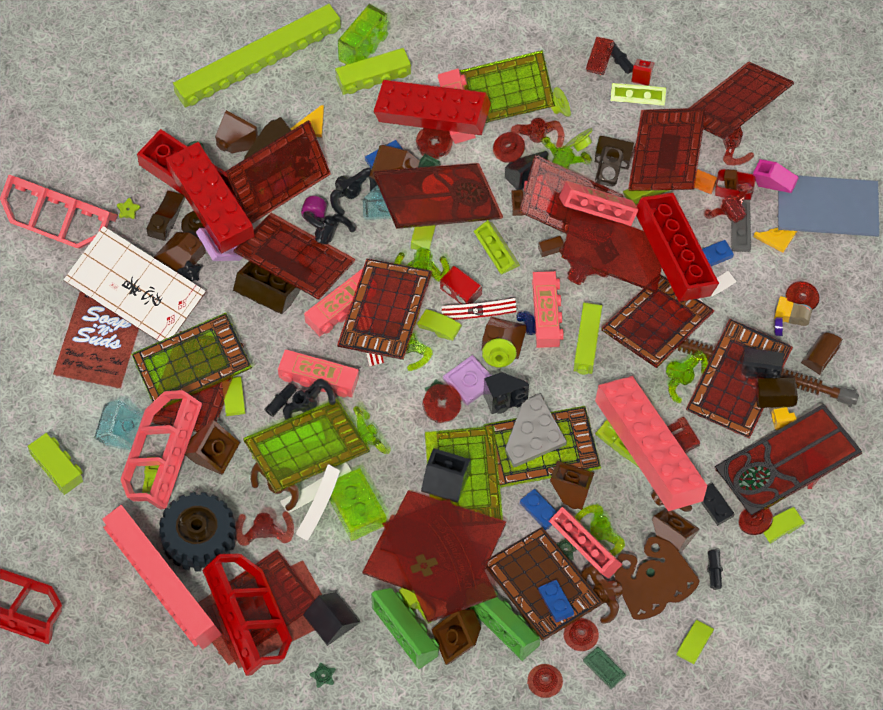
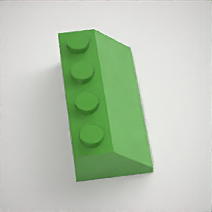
(507, 626)
(404, 627)

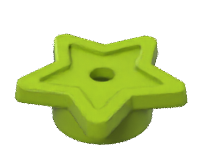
(128, 213)

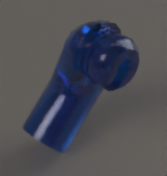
(529, 320)

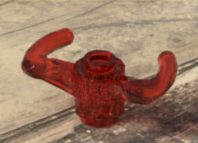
(539, 129)
(732, 142)
(732, 205)
(578, 273)
(264, 528)

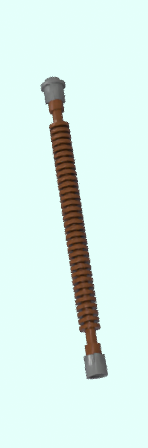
(842, 394)

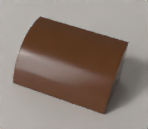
(822, 352)

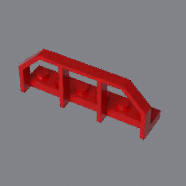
(232, 615)
(23, 624)

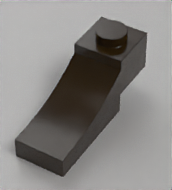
(165, 216)

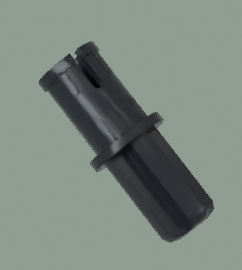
(621, 59)
(280, 399)
(715, 569)

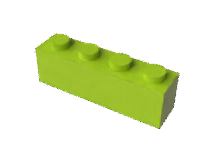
(373, 71)

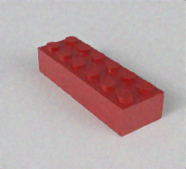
(432, 107)
(153, 159)
(210, 197)
(676, 247)

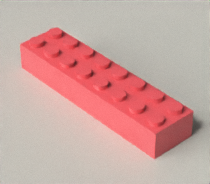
(651, 443)
(160, 578)

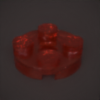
(424, 145)
(452, 404)

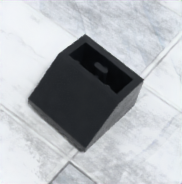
(762, 364)
(504, 392)
(446, 475)

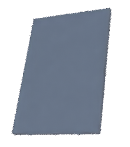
(830, 206)

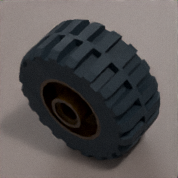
(197, 530)

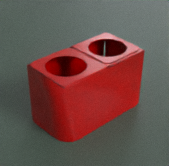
(742, 178)
(461, 284)

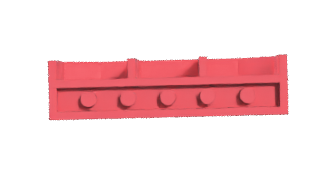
(55, 197)
(174, 451)

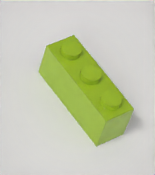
(55, 463)

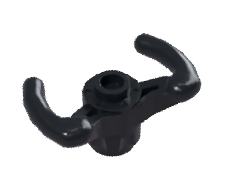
(349, 188)
(327, 226)
(307, 400)

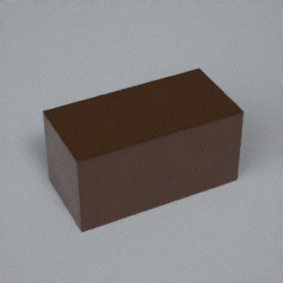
(731, 179)
(516, 199)
(550, 246)

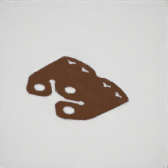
(659, 589)

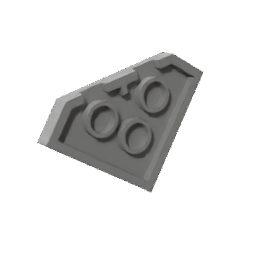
(533, 433)

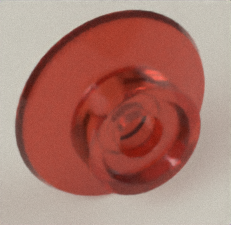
(510, 153)
(794, 295)
(755, 525)
(581, 642)
(542, 688)

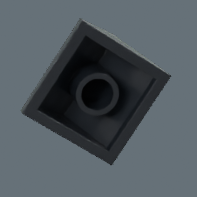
(330, 617)

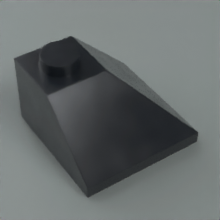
(518, 171)

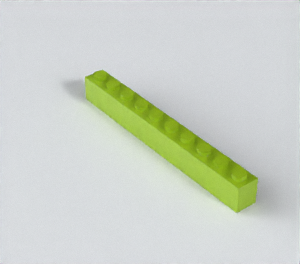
(257, 55)

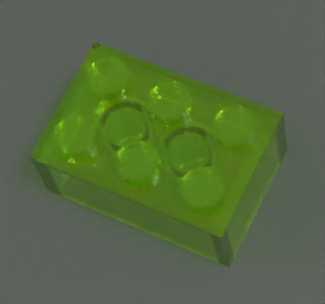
(363, 35)
(356, 505)

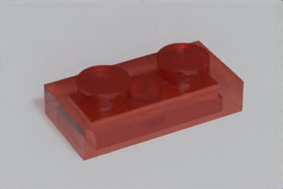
(600, 55)

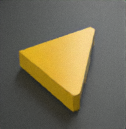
(316, 120)
(776, 238)

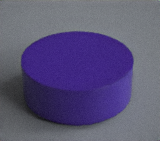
(779, 326)

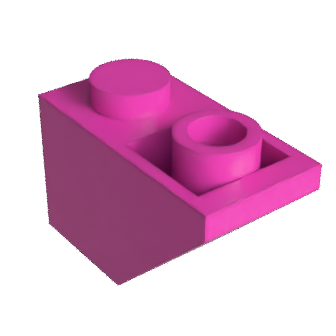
(774, 176)

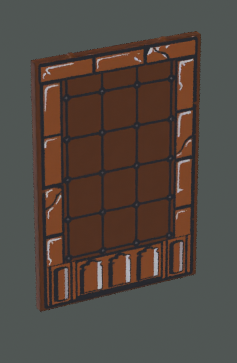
(532, 564)

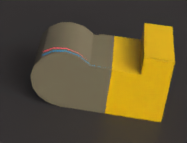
(793, 312)
(781, 417)

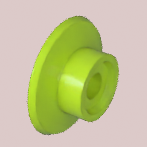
(561, 103)
(581, 140)
(499, 347)

